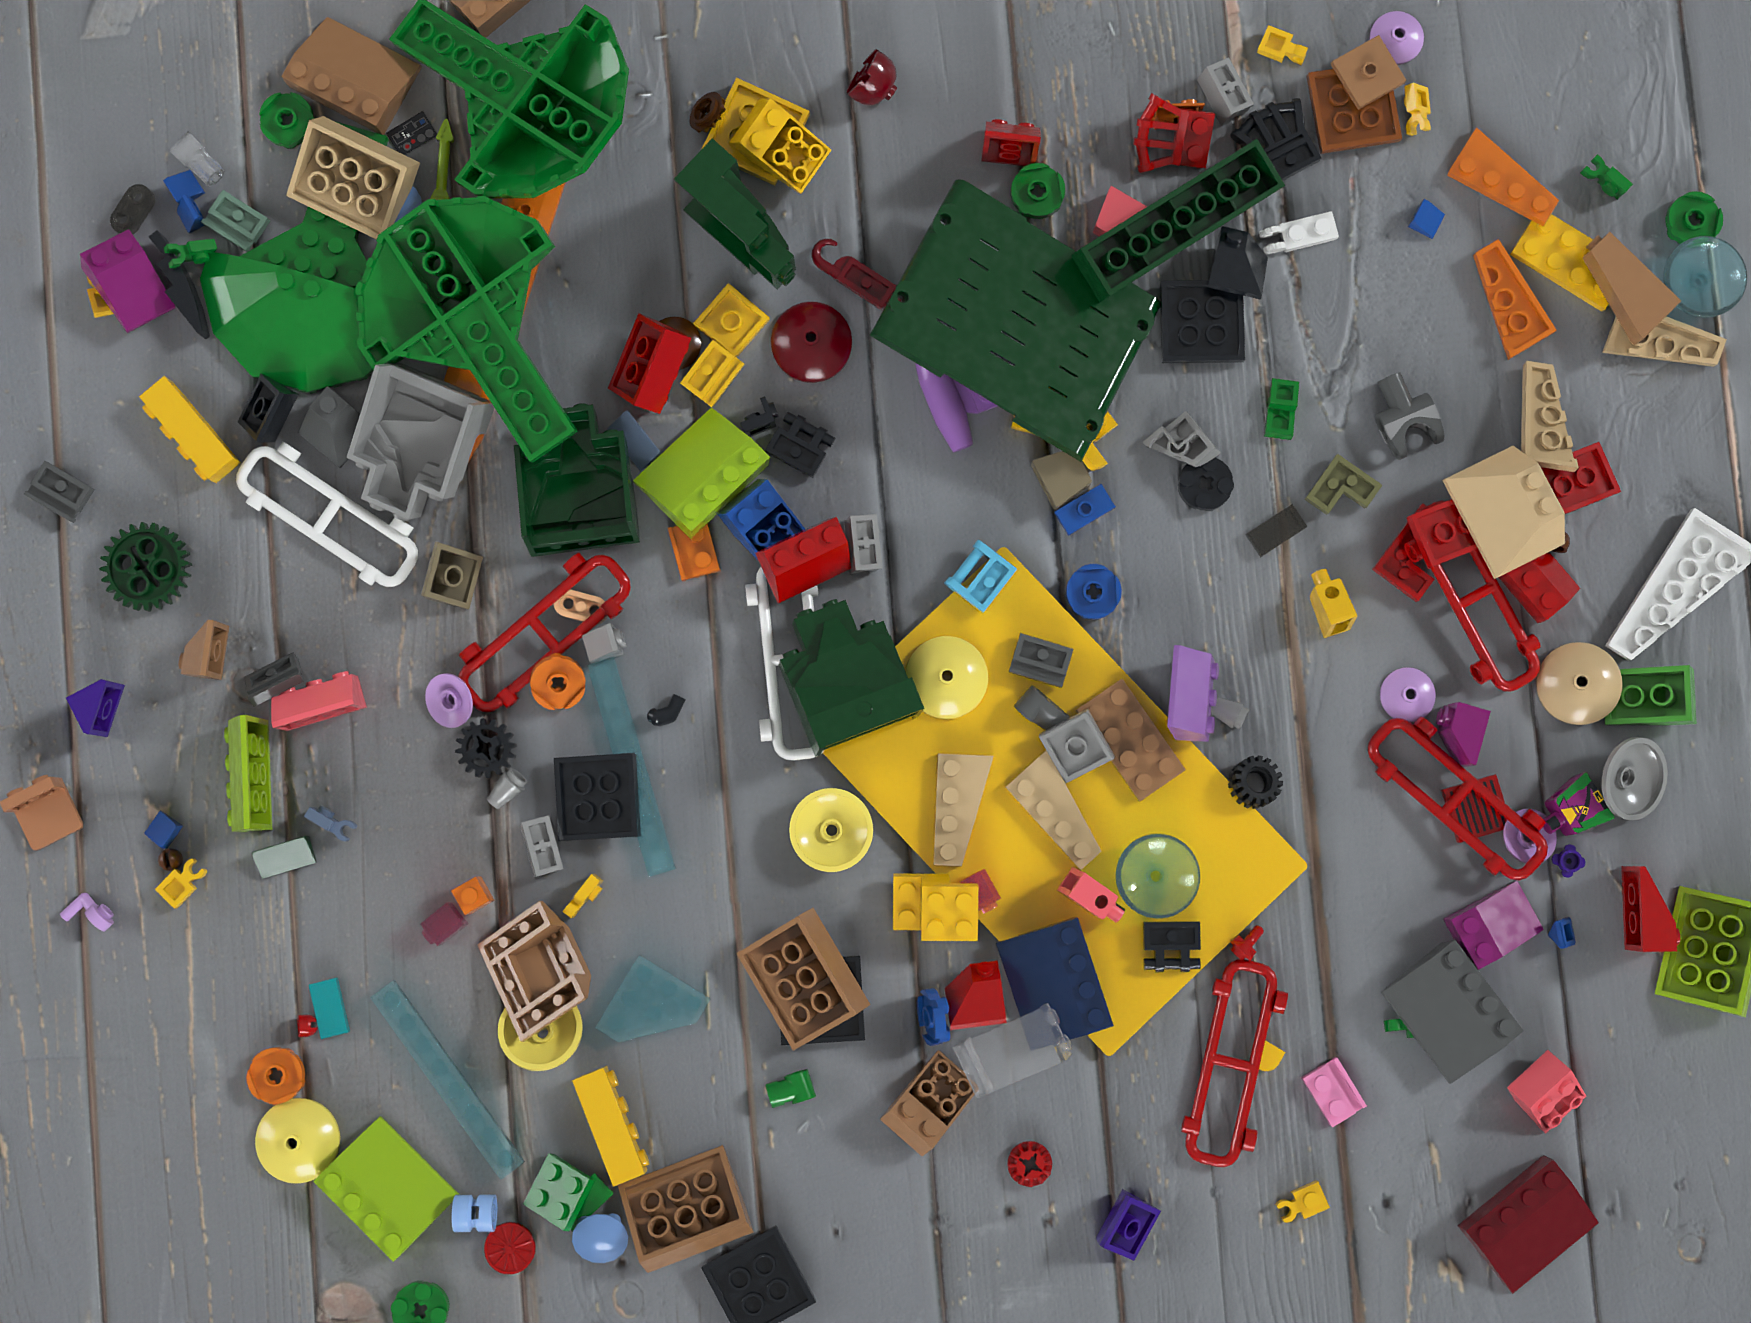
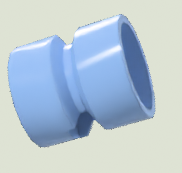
(465, 1213)

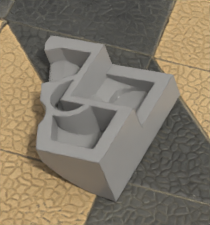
(1183, 441)

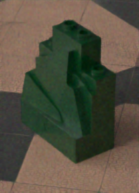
(734, 215)
(578, 491)
(845, 677)

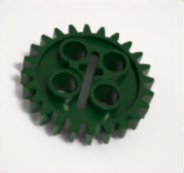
(126, 581)

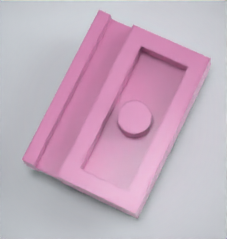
(1333, 1092)

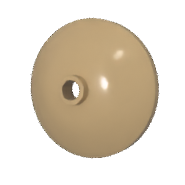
(1564, 697)

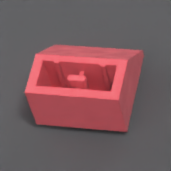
(1547, 1091)

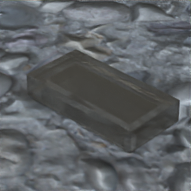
(1276, 530)

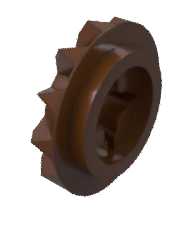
(711, 103)

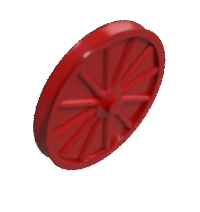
(509, 1248)

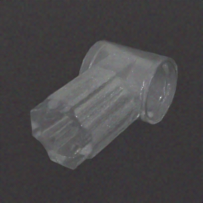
(193, 155)

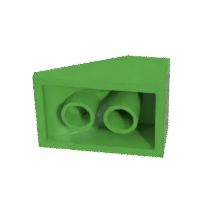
(1655, 697)

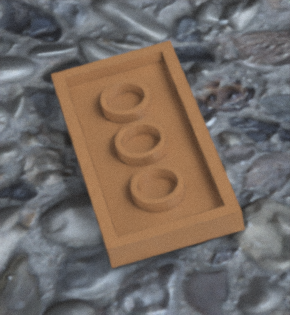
(1138, 746)

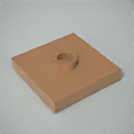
(1368, 72)

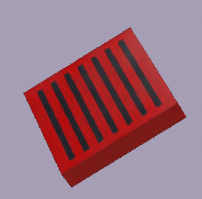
(1475, 812)

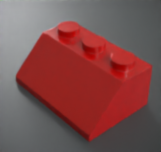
(649, 363)
(805, 559)
(1541, 586)

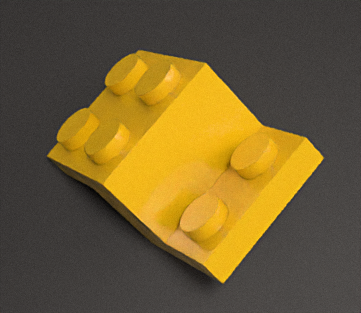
(935, 907)

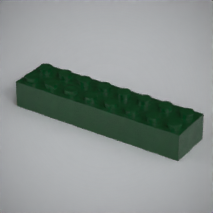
(1177, 220)

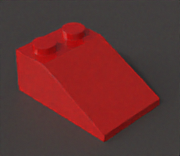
(1010, 143)
(1645, 914)

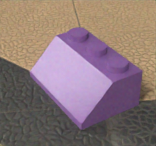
(1192, 694)

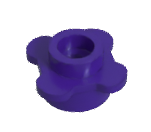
(1576, 863)

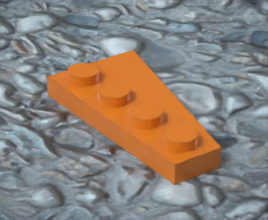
(1500, 178)

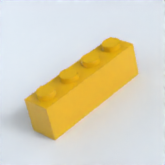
(189, 429)
(610, 1125)

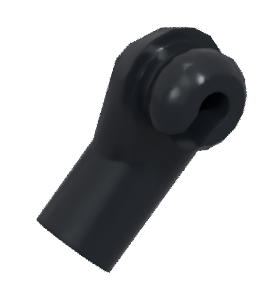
(668, 714)

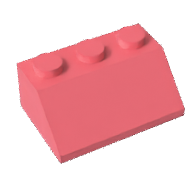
(317, 701)

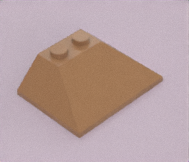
(536, 969)

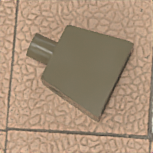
(1061, 477)

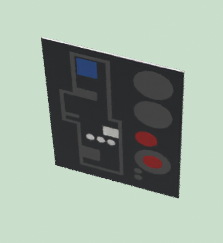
(411, 133)

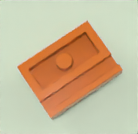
(694, 555)

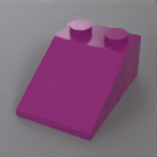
(126, 280)
(1494, 925)

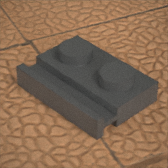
(59, 491)
(1040, 660)
(273, 679)

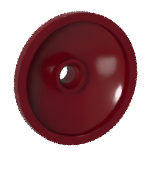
(817, 359)

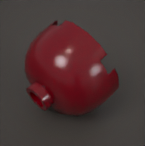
(874, 80)

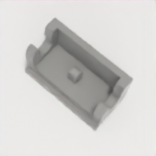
(1225, 91)
(863, 543)
(541, 846)

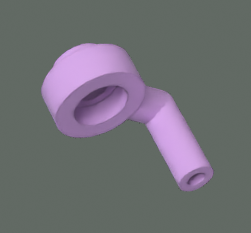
(98, 915)

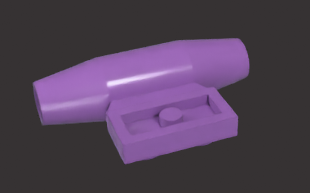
(949, 406)

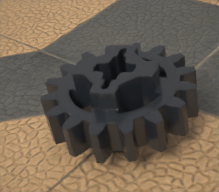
(475, 754)

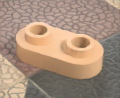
(582, 605)

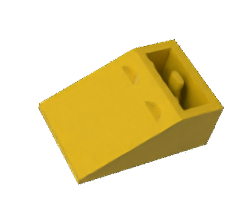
(780, 144)

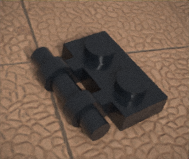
(796, 451)
(1171, 936)

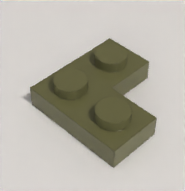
(1339, 479)

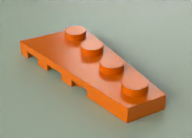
(1513, 304)

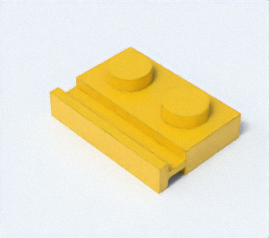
(712, 373)

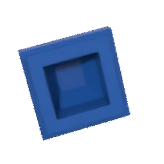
(1562, 933)

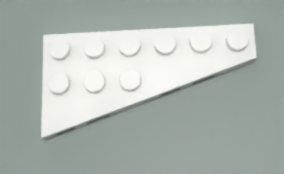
(1688, 573)

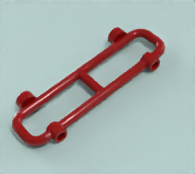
(577, 569)
(1484, 668)
(1528, 824)
(1273, 1001)

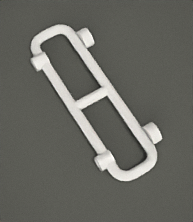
(286, 457)
(772, 728)

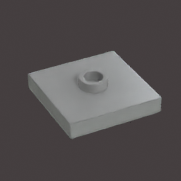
(1076, 746)

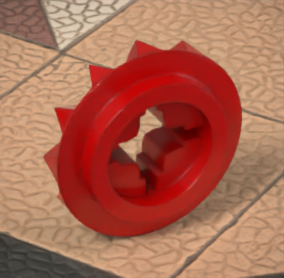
(1025, 1151)

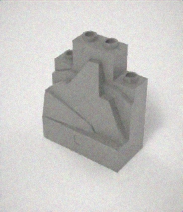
(415, 438)

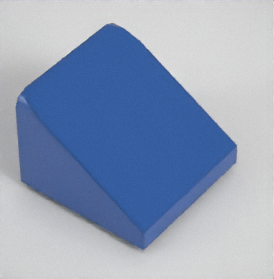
(184, 184)
(190, 214)
(1426, 219)
(163, 830)

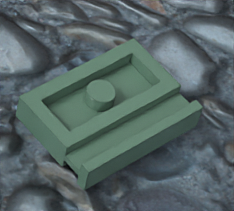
(235, 221)

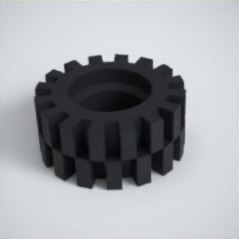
(1268, 774)

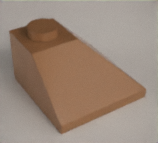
(206, 652)

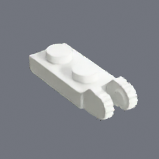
(1301, 233)

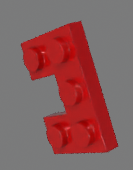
(1399, 569)

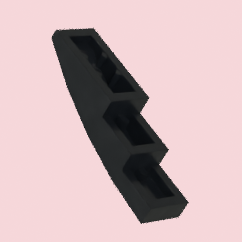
(183, 290)

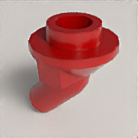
(1243, 947)

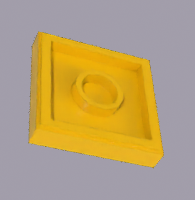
(731, 320)

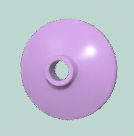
(1403, 48)
(1394, 694)
(449, 700)
(1518, 847)

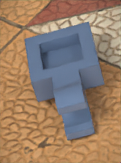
(324, 818)

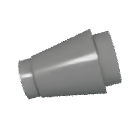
(1230, 712)
(508, 786)

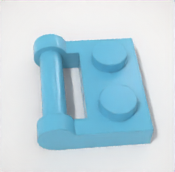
(987, 582)

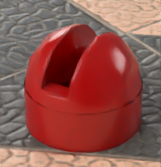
(304, 1025)

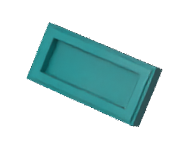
(329, 1008)

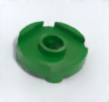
(270, 120)
(1047, 179)
(1706, 211)
(422, 1293)

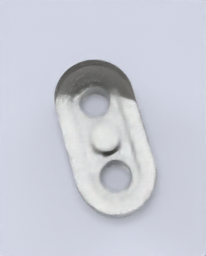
(134, 210)

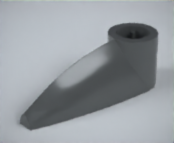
(1040, 709)

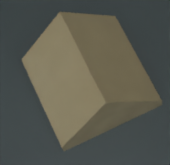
(451, 576)

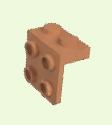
(43, 811)

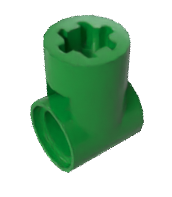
(794, 1088)

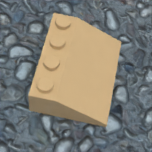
(351, 177)

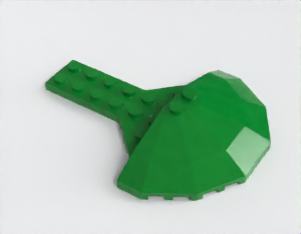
(532, 105)
(454, 294)
(293, 303)

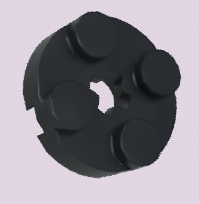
(1206, 499)

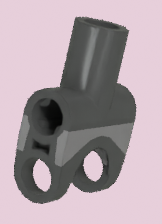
(1406, 413)

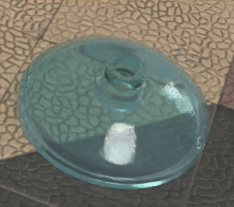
(1717, 267)
(1177, 880)

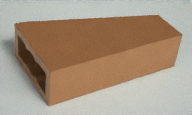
(1629, 287)

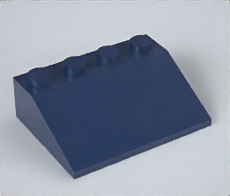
(1056, 969)

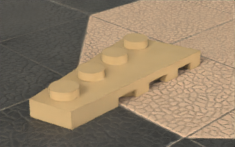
(1668, 342)
(1543, 421)
(958, 797)
(1054, 809)

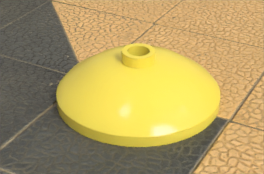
(963, 691)
(828, 808)
(545, 1052)
(315, 1135)

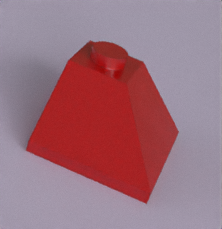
(976, 997)

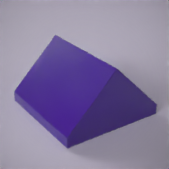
(96, 706)
(1127, 1225)

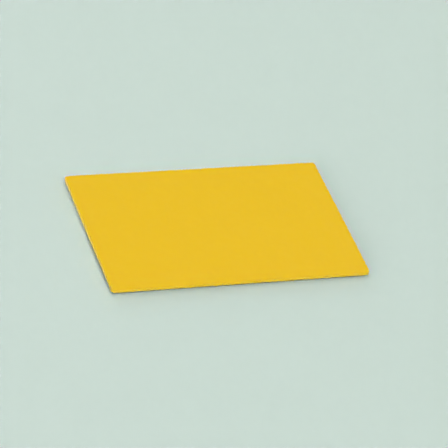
(1237, 850)

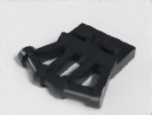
(1291, 153)

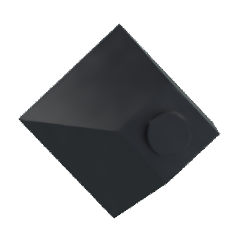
(1238, 264)

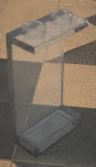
(1013, 1051)

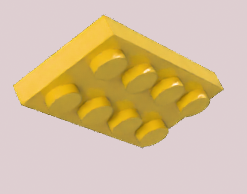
(1558, 255)

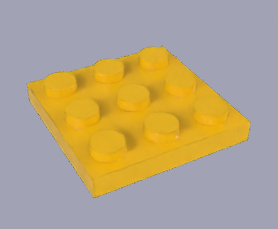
(738, 105)

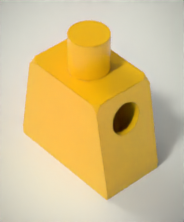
(1331, 604)

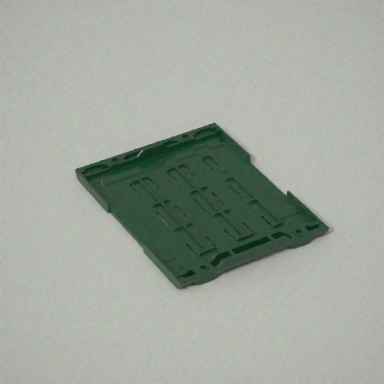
(965, 354)

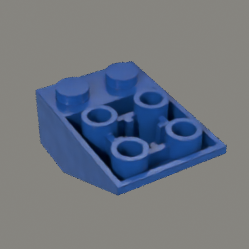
(759, 517)

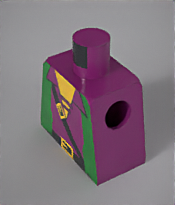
(1576, 807)

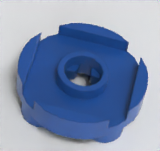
(1104, 602)
(931, 1014)

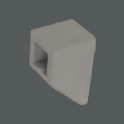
(604, 643)

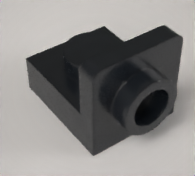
(759, 423)

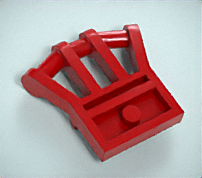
(1190, 140)

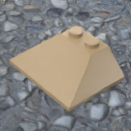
(1508, 509)

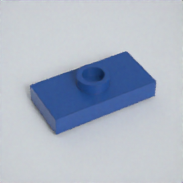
(1084, 509)

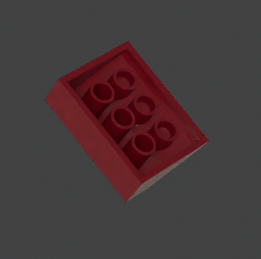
(1529, 1223)

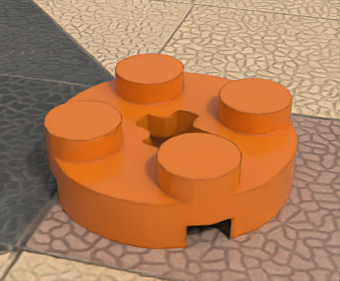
(557, 666)
(269, 1090)

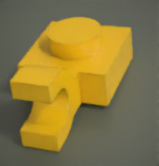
(1278, 44)
(1418, 104)

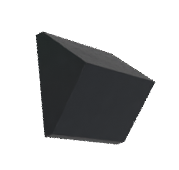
(267, 409)

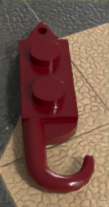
(855, 276)

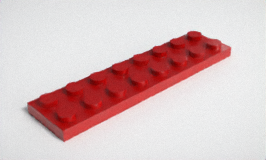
(1445, 536)

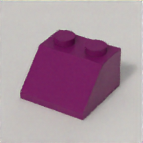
(1462, 731)

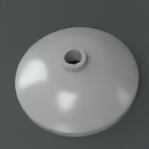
(1634, 778)

